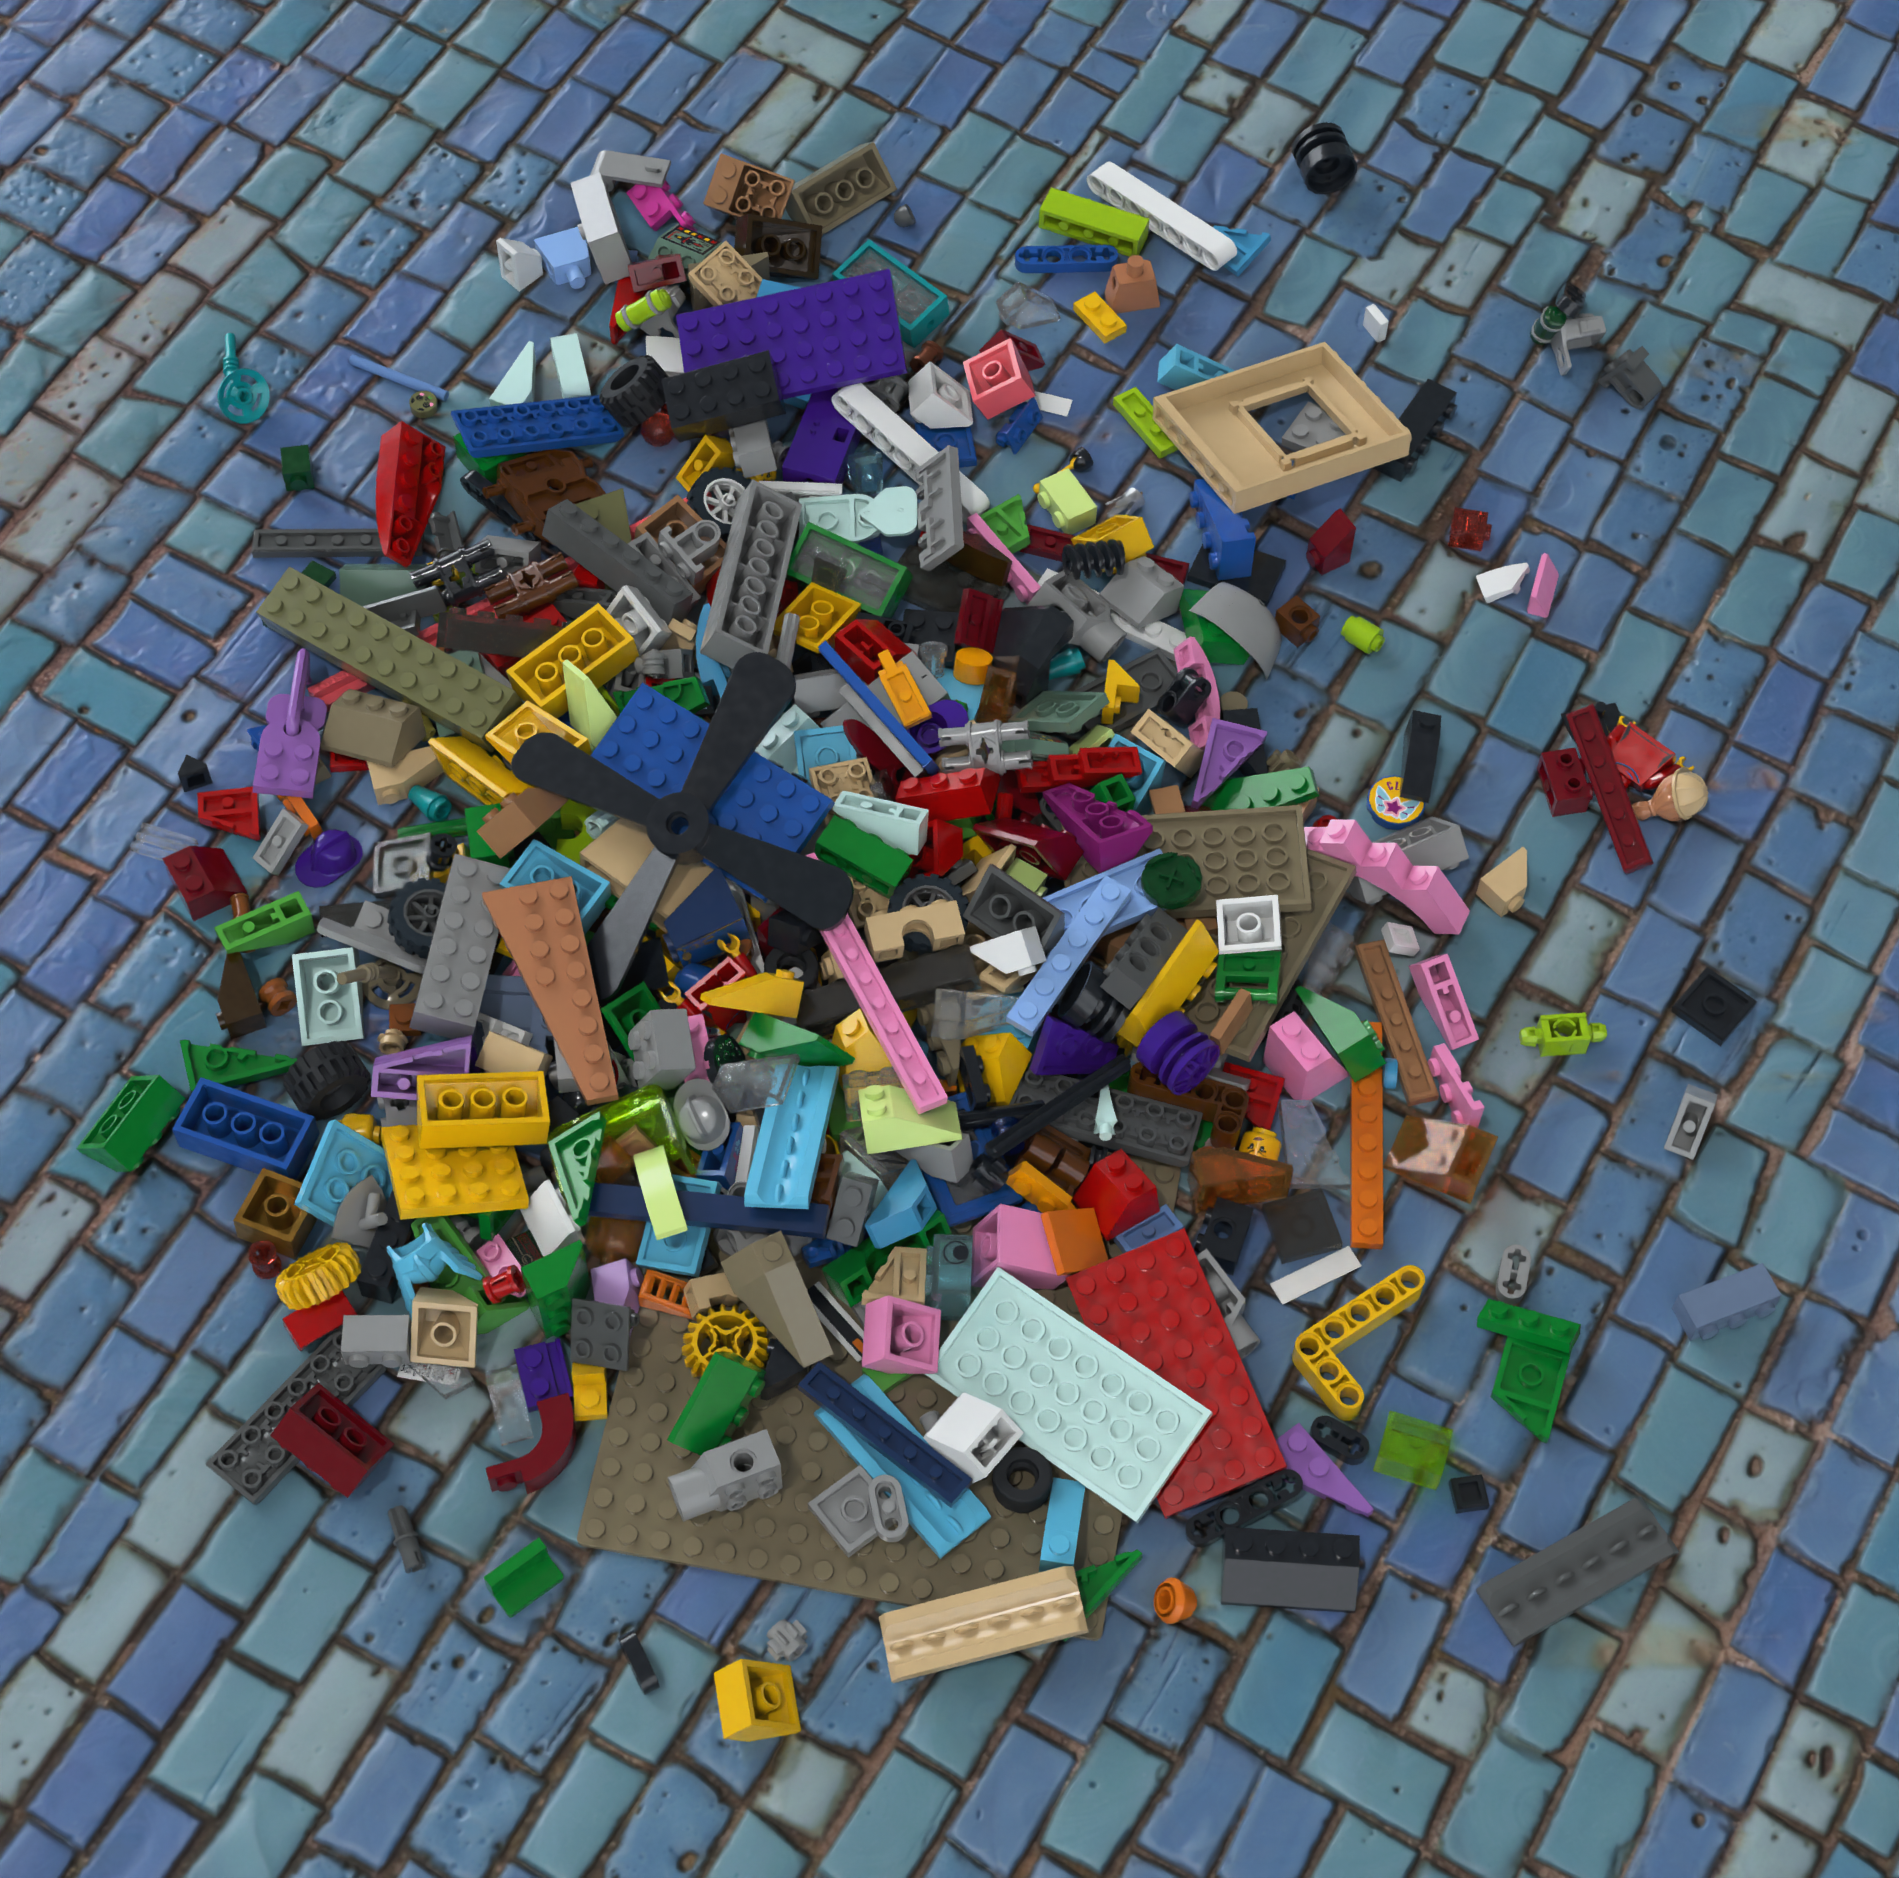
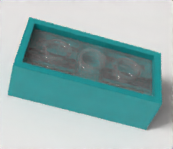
(918, 302)

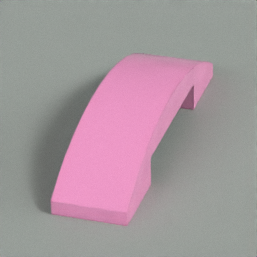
(1192, 655)

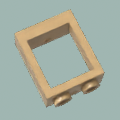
(1168, 743)

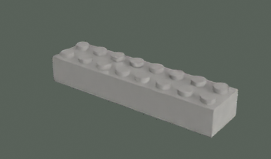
(751, 575)

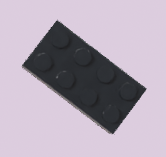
(723, 396)

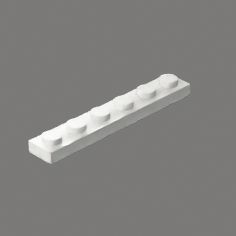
(1150, 636)

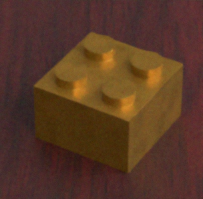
(272, 1216)

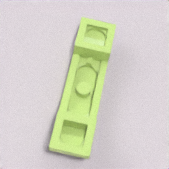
(660, 1192)

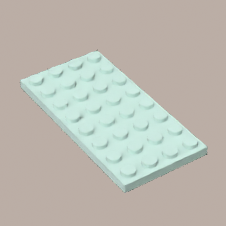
(1071, 1393)

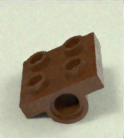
(1056, 1157)

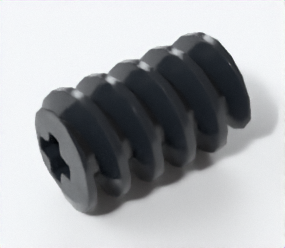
(1093, 557)

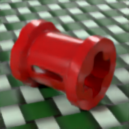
(503, 1284)

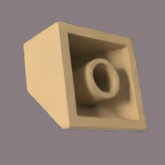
(443, 1328)

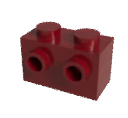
(1564, 782)

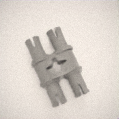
(994, 734)

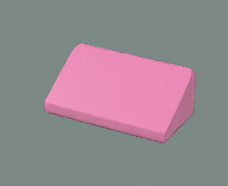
(1543, 588)

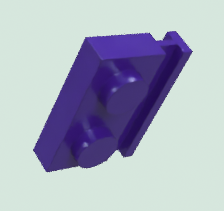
(542, 1372)

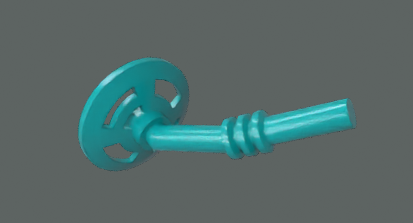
(240, 393)

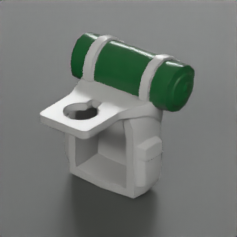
(1566, 333)

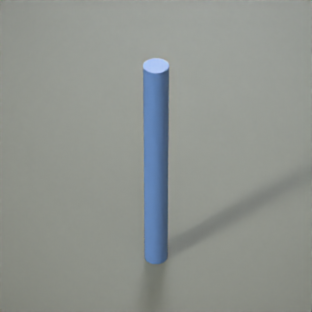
(397, 377)

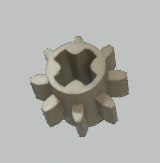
(1282, 761)

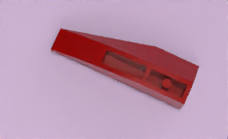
(406, 489)

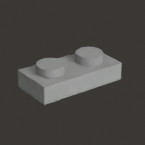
(280, 841)

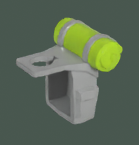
(652, 311)

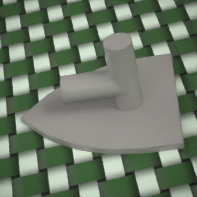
(360, 1214)

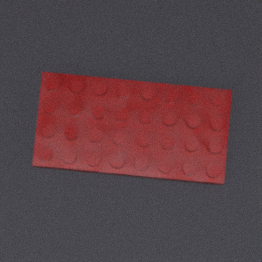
(1166, 1318)

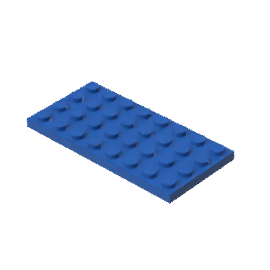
(655, 749)

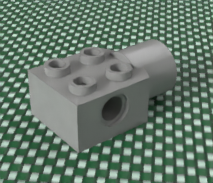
(1091, 614)
(1230, 1303)
(728, 1477)

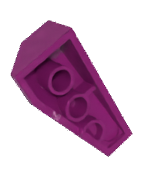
(1101, 829)

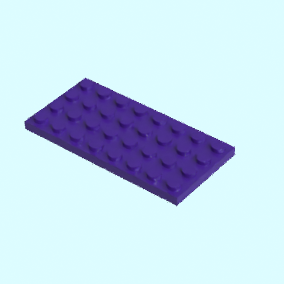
(815, 333)

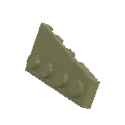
(611, 513)

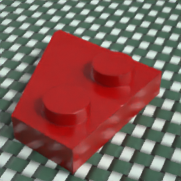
(231, 811)
(1263, 1094)

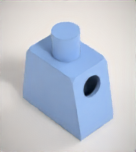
(565, 257)

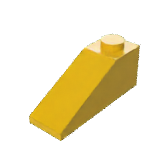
(762, 993)

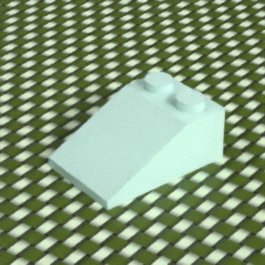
(324, 1006)

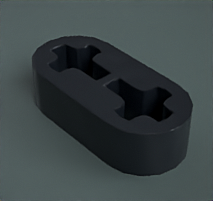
(1339, 1440)
(638, 1662)

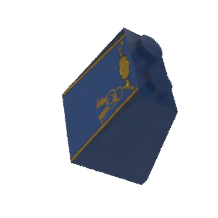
(702, 920)

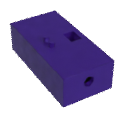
(821, 443)

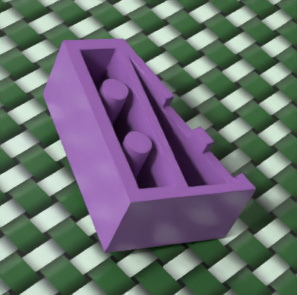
(397, 1073)

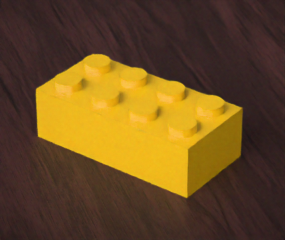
(590, 643)

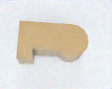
(707, 1292)

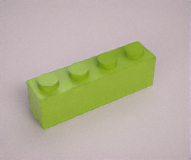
(1093, 222)

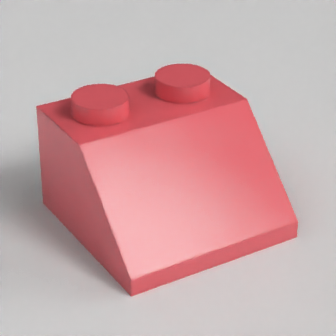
(998, 379)

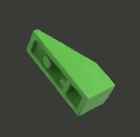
(268, 925)

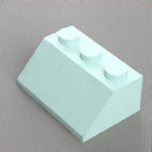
(780, 741)

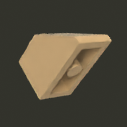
(1505, 884)

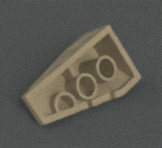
(773, 1289)

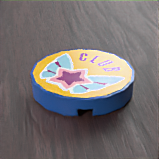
(1389, 808)

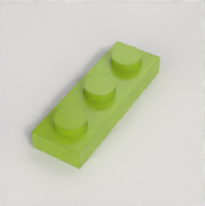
(1139, 415)

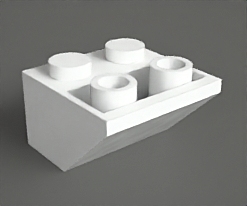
(550, 1220)
(973, 1435)

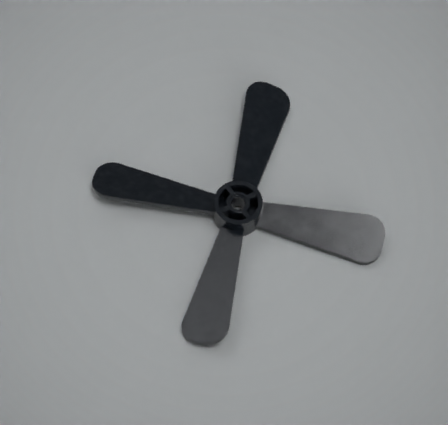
(746, 712)

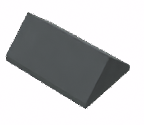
(1007, 906)

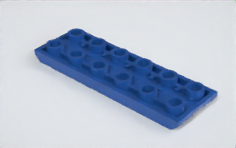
(536, 426)

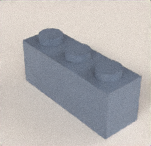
(1727, 1302)

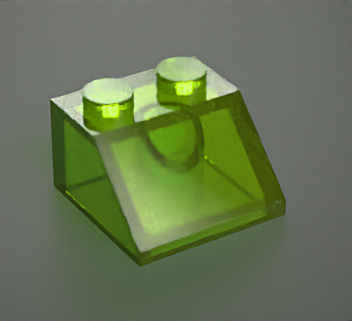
(1413, 1450)

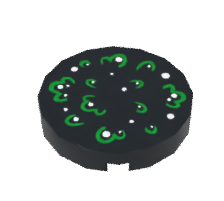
(720, 1051)

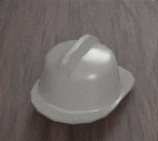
(701, 1115)

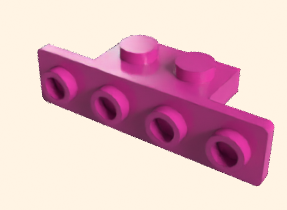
(659, 206)

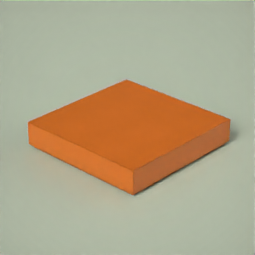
(1074, 1240)

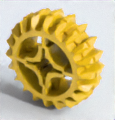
(318, 1276)
(712, 1326)

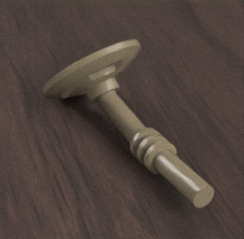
(389, 980)

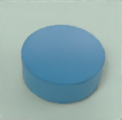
(1389, 1073)

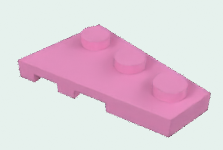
(1452, 1089)

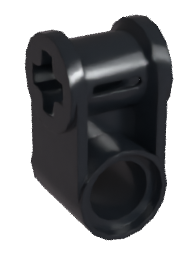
(1183, 699)

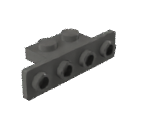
(409, 608)

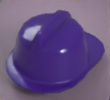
(944, 715)
(328, 858)

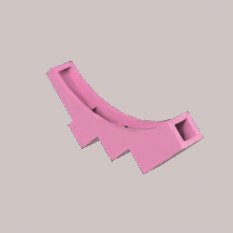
(1386, 866)

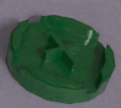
(1171, 880)

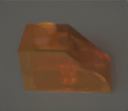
(997, 695)

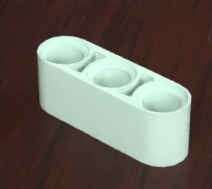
(570, 366)

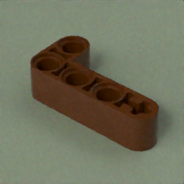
(1215, 1106)

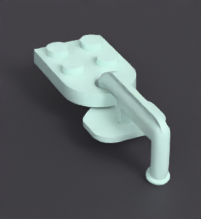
(861, 516)

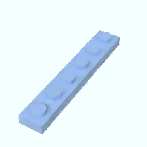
(1068, 956)

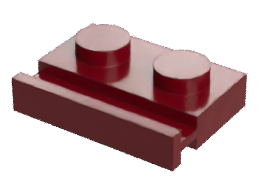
(978, 620)

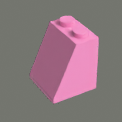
(1301, 1058)
(1017, 1244)

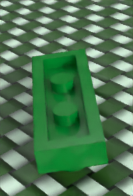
(1528, 1325)

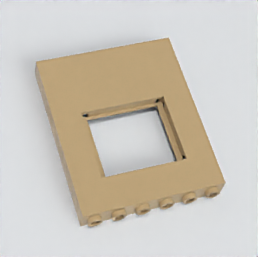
(1243, 462)

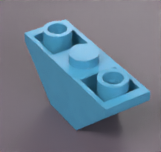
(903, 1209)

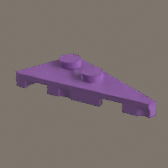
(1224, 753)
(1318, 1471)

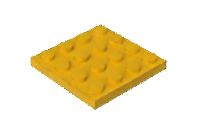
(451, 1179)

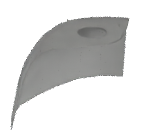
(1244, 620)

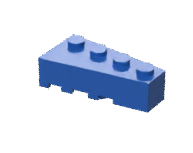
(1223, 533)

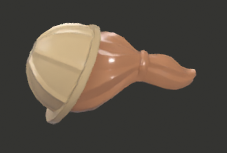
(1675, 798)

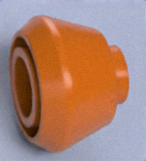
(1174, 1601)

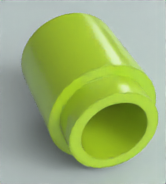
(1363, 634)

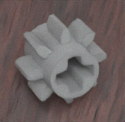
(787, 1640)

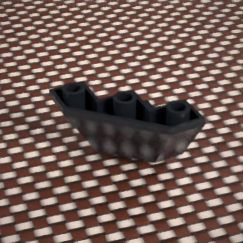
(1026, 644)

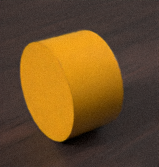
(971, 665)

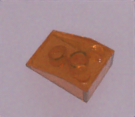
(1235, 1177)

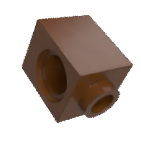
(1297, 621)

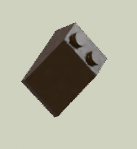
(791, 245)

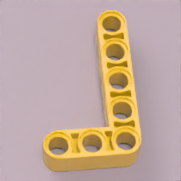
(1351, 1331)

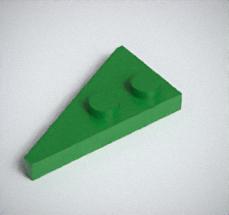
(230, 1065)
(577, 1160)
(1100, 1581)

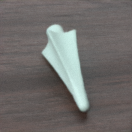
(1105, 1116)

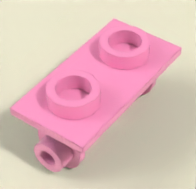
(497, 1257)

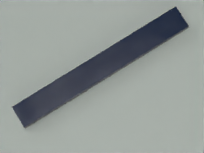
(712, 1211)

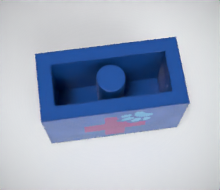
(722, 1162)

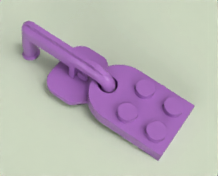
(291, 739)

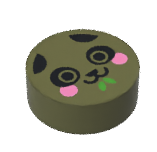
(423, 404)

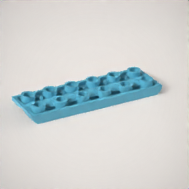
(792, 1142)
(930, 1517)

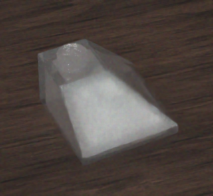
(755, 1082)

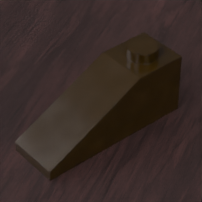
(237, 1000)

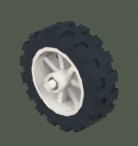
(717, 480)

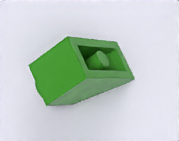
(494, 1315)

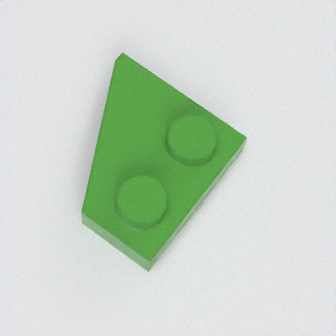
(1009, 523)

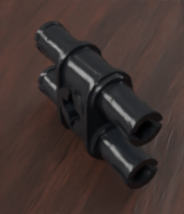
(463, 561)

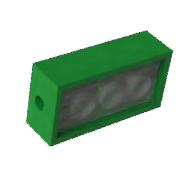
(870, 577)

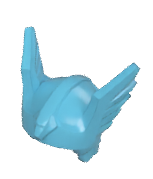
(424, 1261)

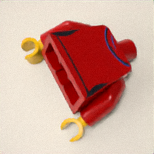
(1640, 757)
(723, 974)

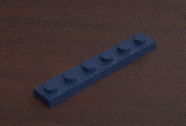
(885, 1434)

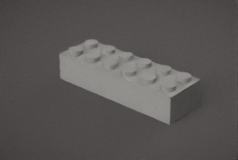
(459, 951)

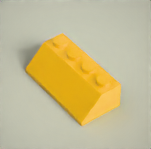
(475, 770)
(1173, 983)
(482, 1109)

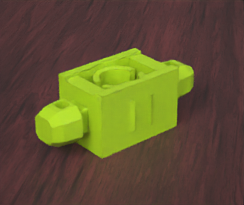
(1553, 1044)

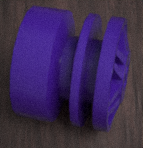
(1177, 1052)

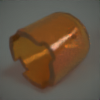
(614, 1239)

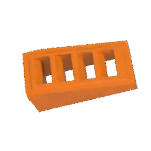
(657, 1303)

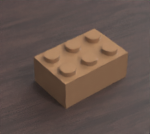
(680, 517)

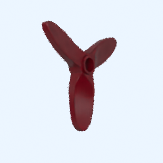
(879, 755)

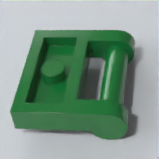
(1249, 968)

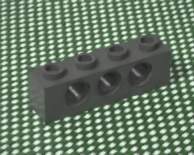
(1142, 957)

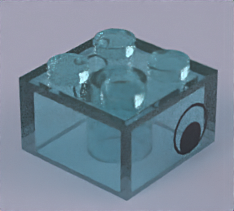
(949, 1275)

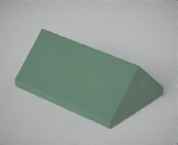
(377, 582)

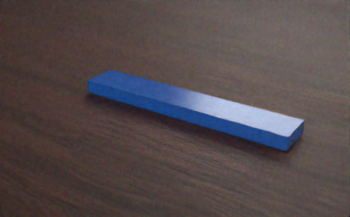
(878, 708)

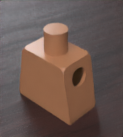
(1132, 286)

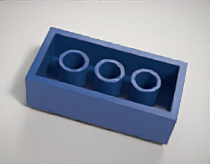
(245, 1130)

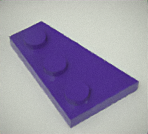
(1069, 1050)

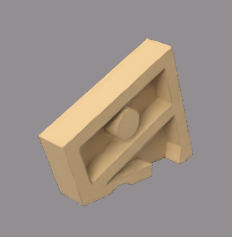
(900, 1277)

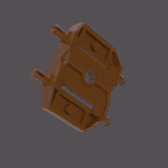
(527, 484)

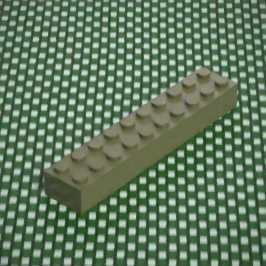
(387, 657)

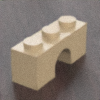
(938, 921)

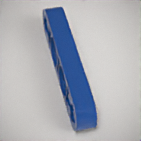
(1066, 254)

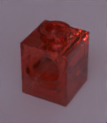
(1469, 529)

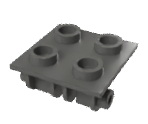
(601, 1333)

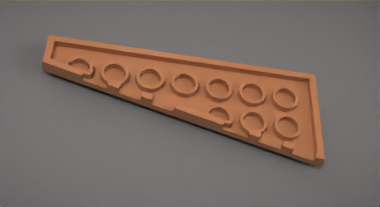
(551, 954)

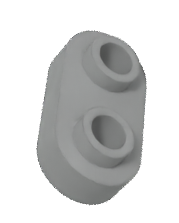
(888, 1509)

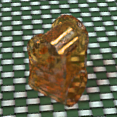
(613, 1161)

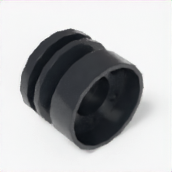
(1324, 158)
(1087, 1000)

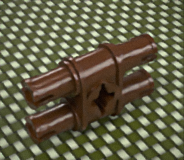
(531, 587)

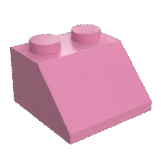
(901, 1337)

